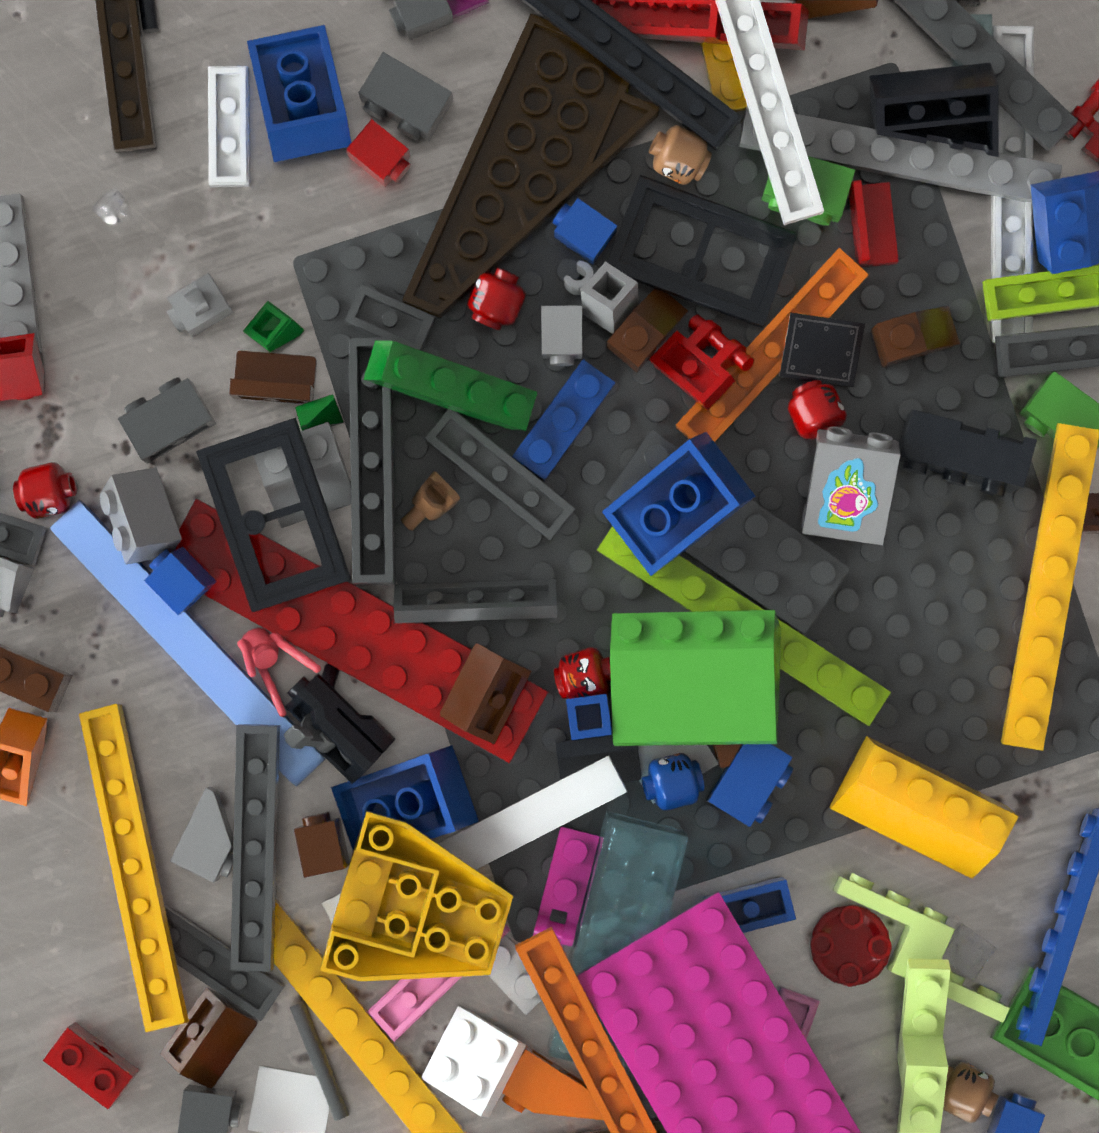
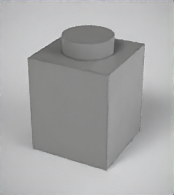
(561, 334)

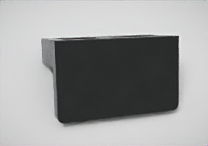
(580, 753)

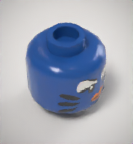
(673, 781)

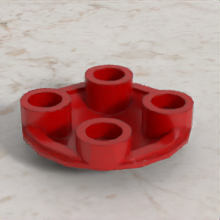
(850, 945)

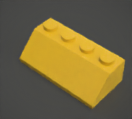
(923, 809)

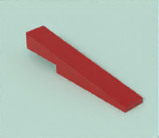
(701, 21)

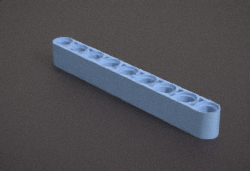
(180, 636)

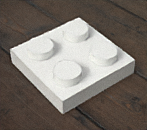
(473, 1061)

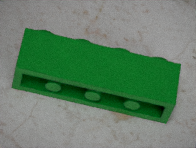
(450, 385)

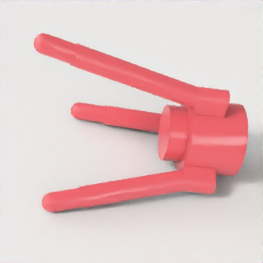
(261, 651)

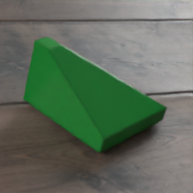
(272, 327)
(319, 412)

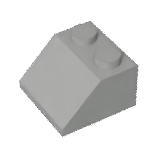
(327, 465)

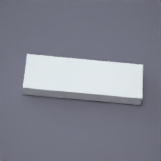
(229, 126)

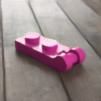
(567, 882)

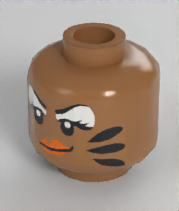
(680, 155)
(969, 1092)

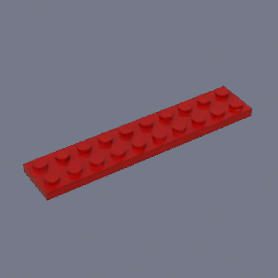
(352, 631)

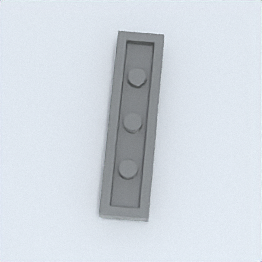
(17, 289)

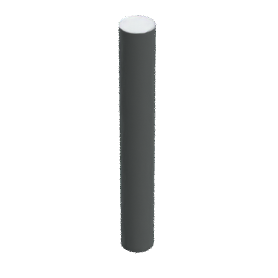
(319, 1061)

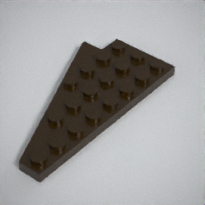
(539, 143)

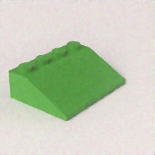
(695, 678)

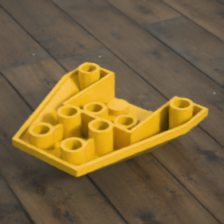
(412, 910)

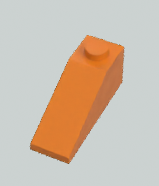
(548, 1089)

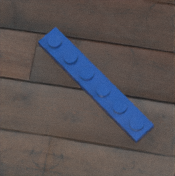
(1061, 940)

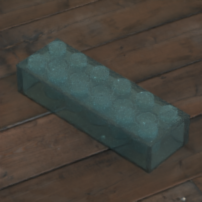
(625, 895)

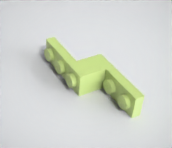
(922, 938)
(922, 1047)

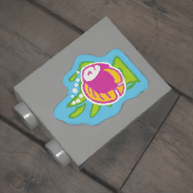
(851, 486)

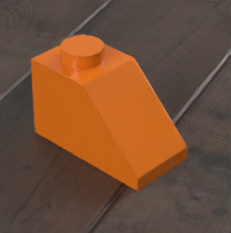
(20, 754)

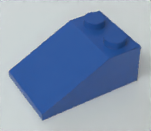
(299, 93)
(1067, 222)
(678, 503)
(420, 791)

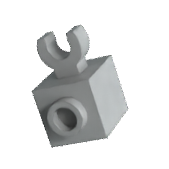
(606, 295)
(198, 306)

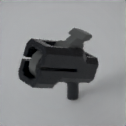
(333, 726)

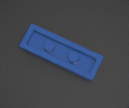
(563, 420)

